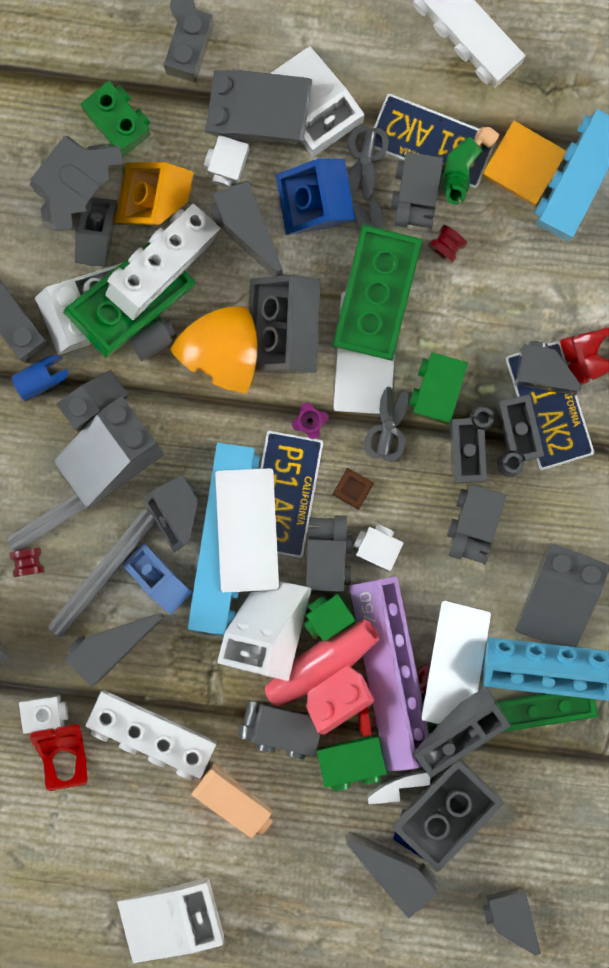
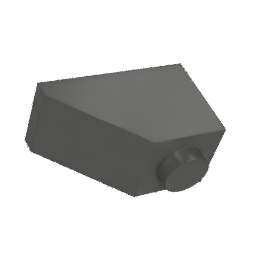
(95, 232)
(544, 370)
(90, 399)
(174, 510)
(512, 918)

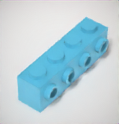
(579, 179)
(546, 668)

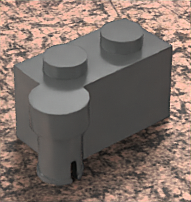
(188, 40)
(418, 190)
(519, 434)
(468, 446)
(476, 523)
(327, 554)
(280, 729)

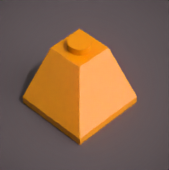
(152, 192)

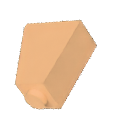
(232, 802)

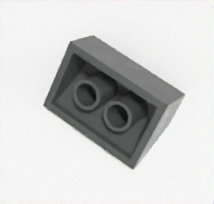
(285, 323)

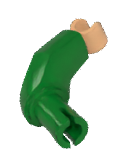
(456, 172)

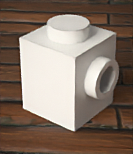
(226, 161)
(378, 546)
(43, 713)

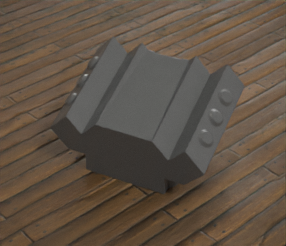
(71, 179)

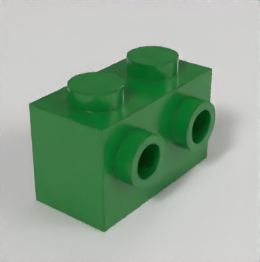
(116, 118)
(438, 388)
(327, 617)
(351, 762)

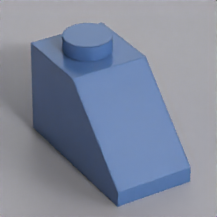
(157, 579)

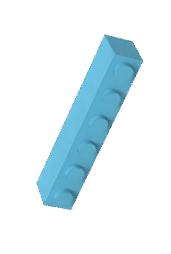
(209, 605)

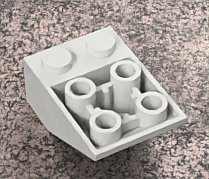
(331, 107)
(56, 298)
(266, 631)
(171, 921)

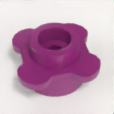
(307, 412)

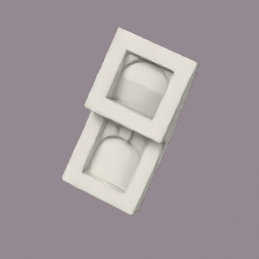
(389, 790)

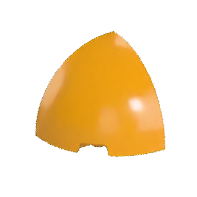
(221, 346)

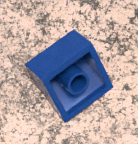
(315, 196)

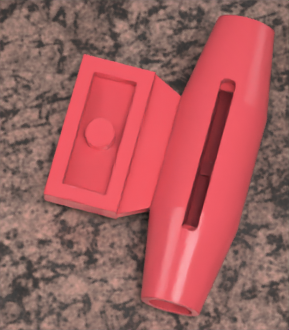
(327, 679)

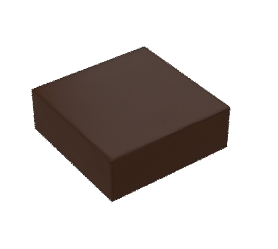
(353, 488)

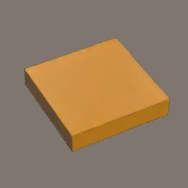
(524, 163)

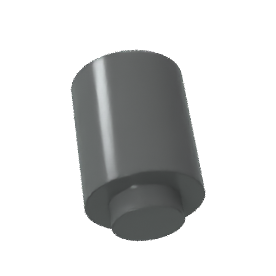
(153, 338)

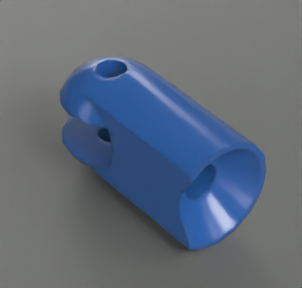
(37, 379)

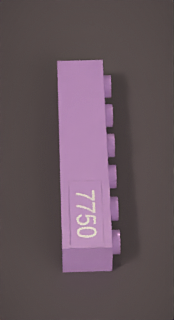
(391, 673)

